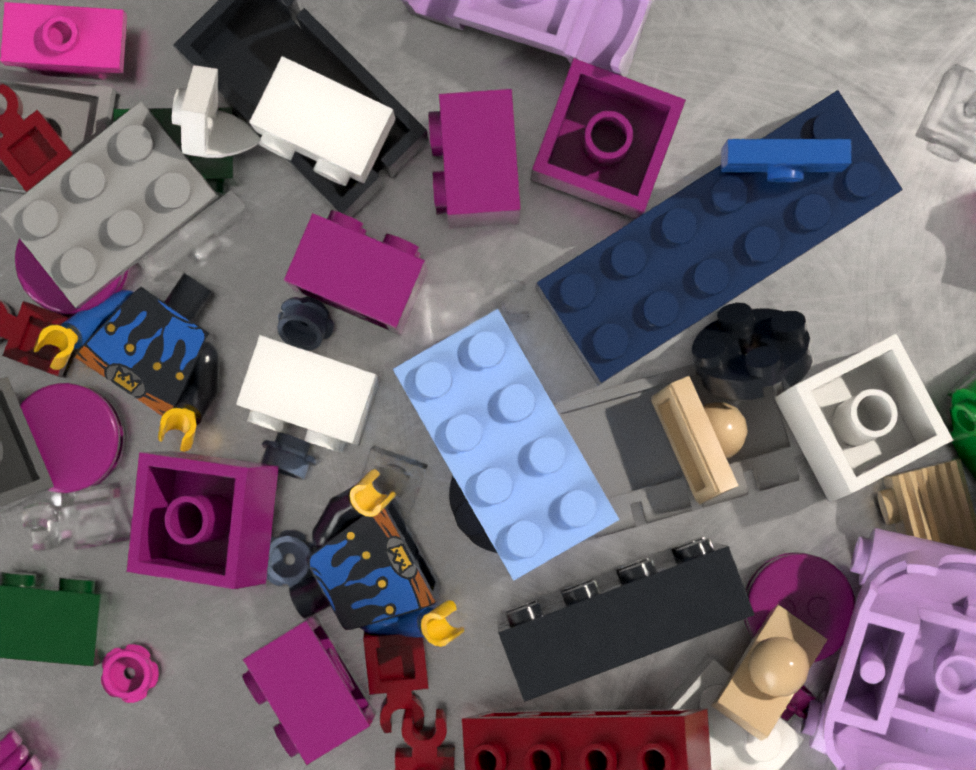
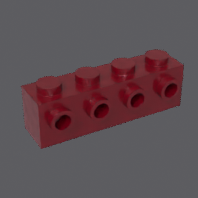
(588, 740)

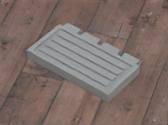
(636, 462)

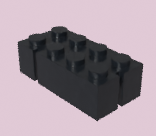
(246, 45)
(623, 619)

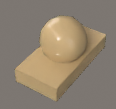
(701, 437)
(769, 673)

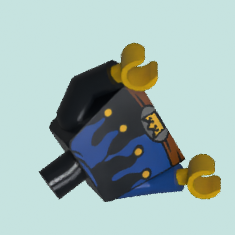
(148, 351)
(372, 570)

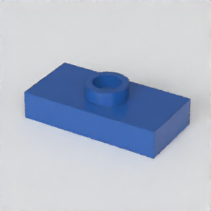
(785, 158)

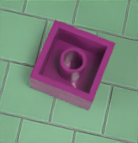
(607, 139)
(479, 159)
(358, 272)
(202, 519)
(308, 690)

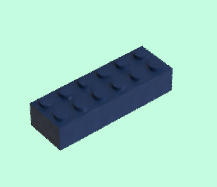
(710, 246)

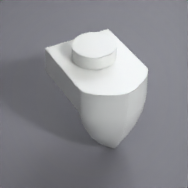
(203, 127)

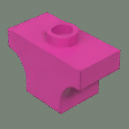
(64, 39)

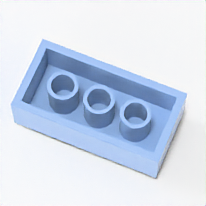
(505, 444)

